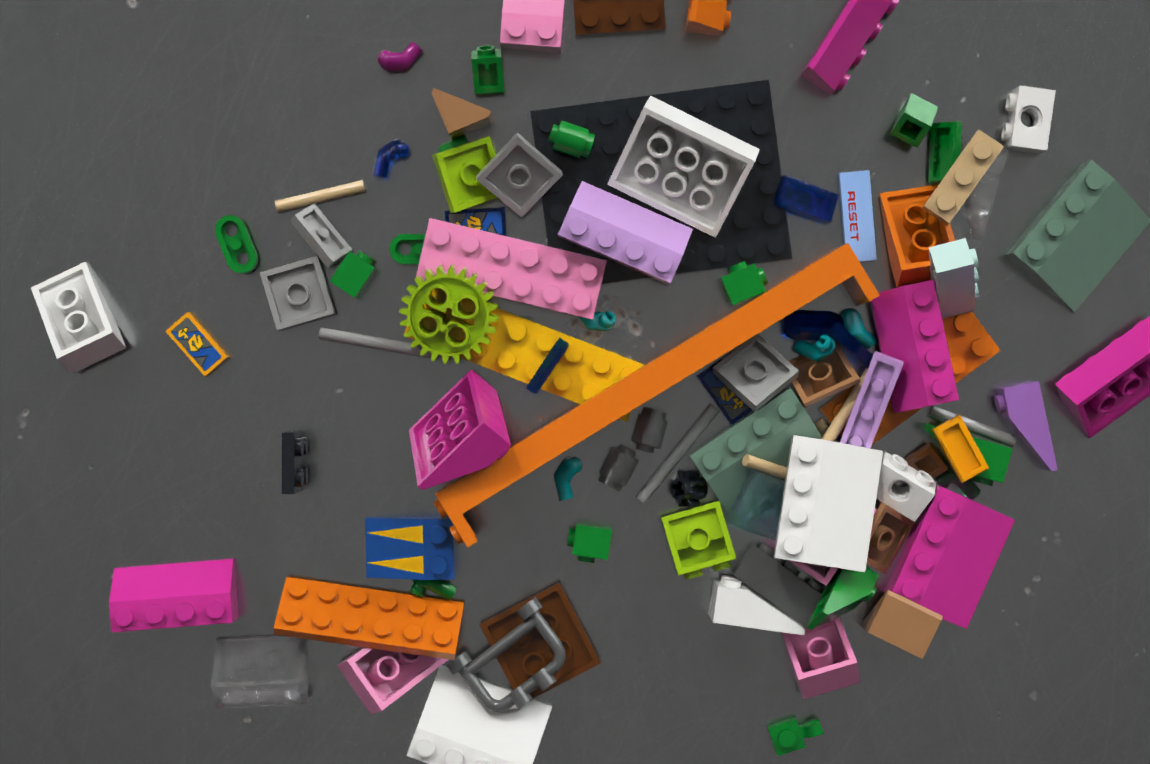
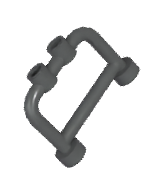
(521, 695)

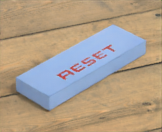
(857, 214)

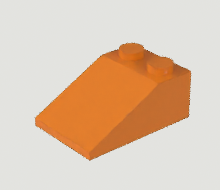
(911, 233)

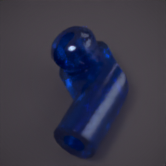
(387, 154)

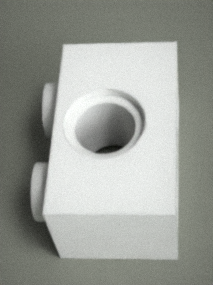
(1039, 105)
(909, 499)

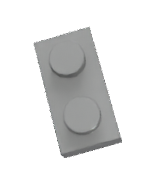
(320, 235)

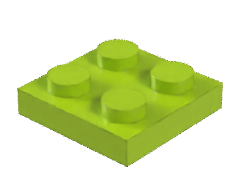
(458, 173)

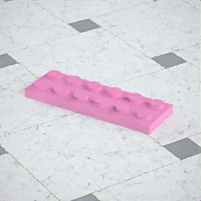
(516, 267)

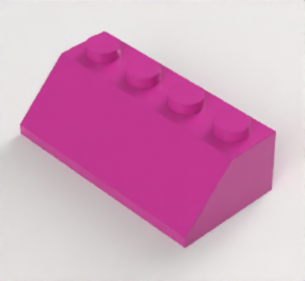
(845, 43)
(913, 332)
(1109, 381)
(173, 595)

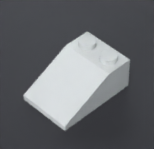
(77, 318)
(741, 606)

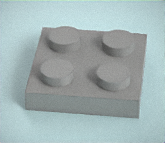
(519, 175)
(297, 293)
(755, 372)

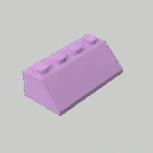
(625, 232)

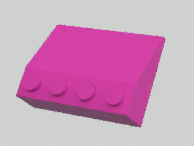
(459, 433)
(950, 555)

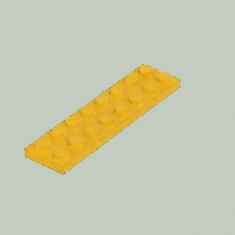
(523, 345)

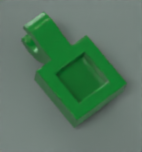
(790, 736)

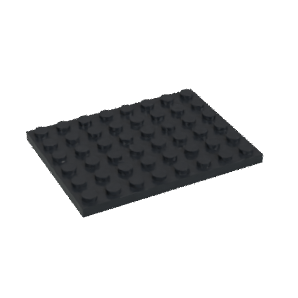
(754, 226)

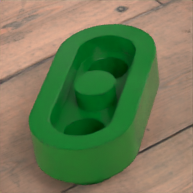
(416, 243)
(236, 245)

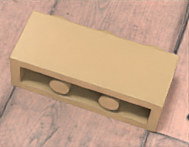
(962, 177)

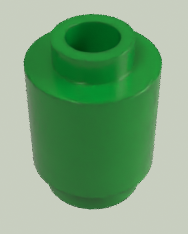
(571, 139)

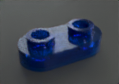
(810, 324)

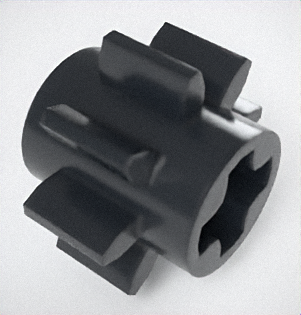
(689, 488)

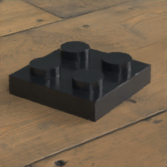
(293, 472)

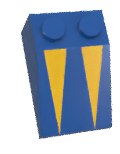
(410, 548)

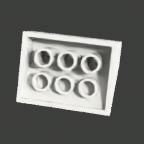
(683, 166)
(828, 503)
(463, 731)

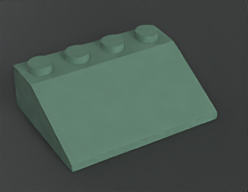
(1079, 235)
(759, 434)

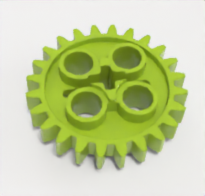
(456, 288)

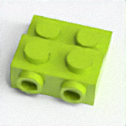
(699, 540)

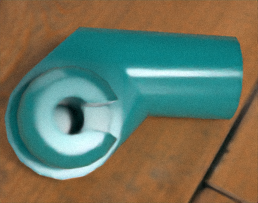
(601, 321)
(854, 325)
(816, 351)
(564, 475)

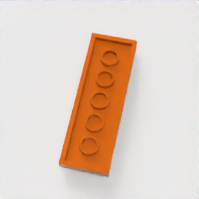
(968, 349)
(369, 618)

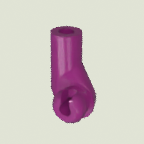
(399, 61)

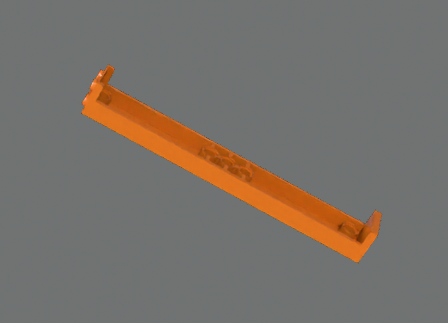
(652, 379)

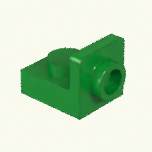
(487, 70)

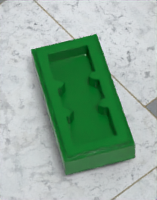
(944, 148)

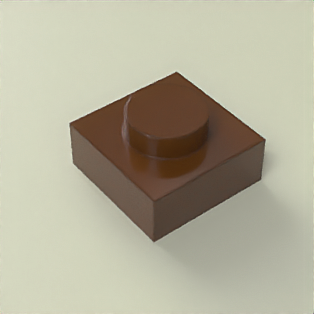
(928, 460)

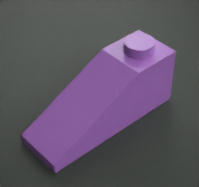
(1026, 415)

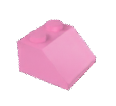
(822, 659)

